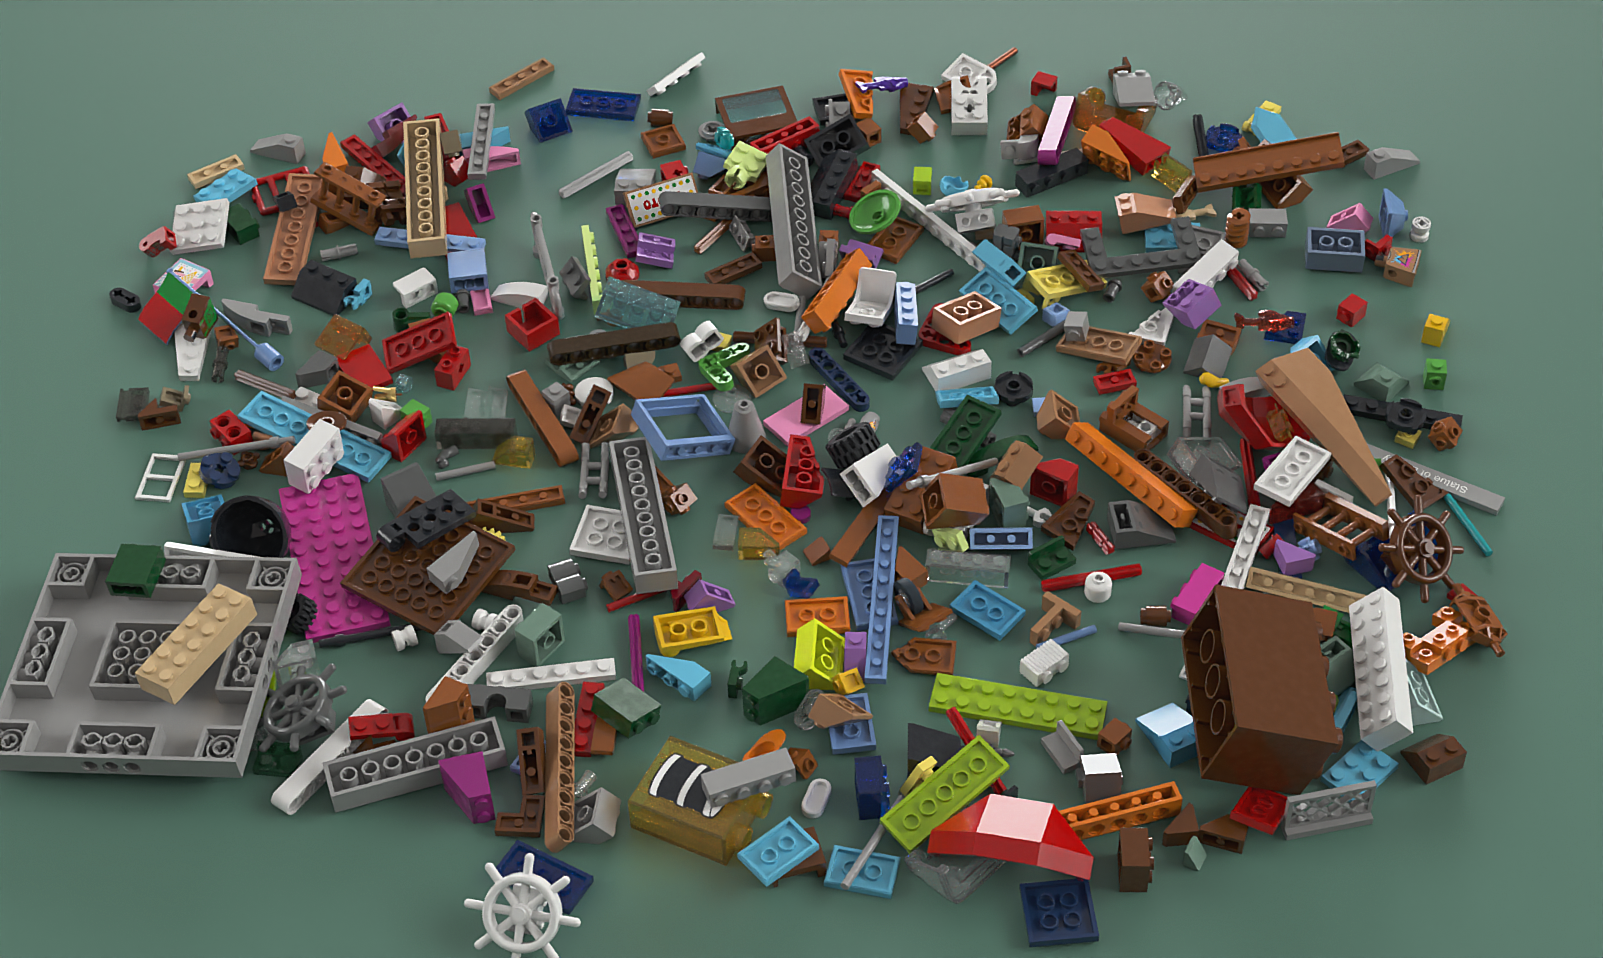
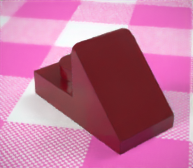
(677, 595)

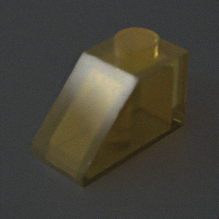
(515, 452)
(754, 543)

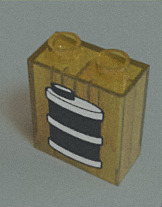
(675, 808)

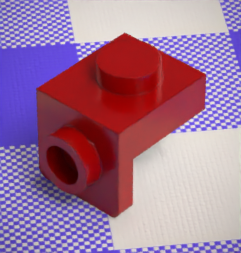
(1381, 247)

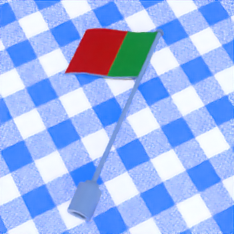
(165, 312)

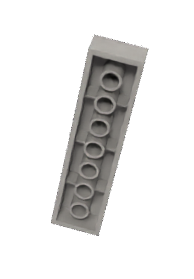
(409, 763)

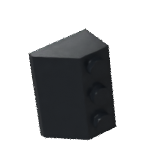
(323, 287)

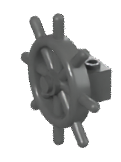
(304, 715)

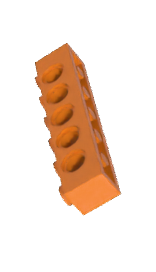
(1124, 810)

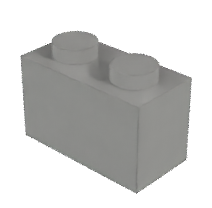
(1268, 222)

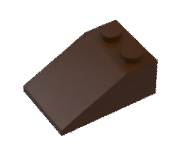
(764, 466)

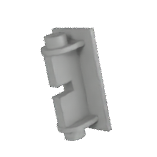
(741, 233)

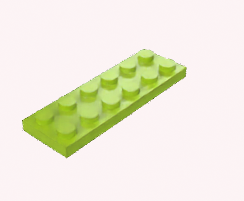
(944, 793)

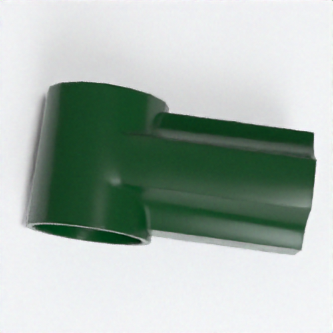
(403, 317)

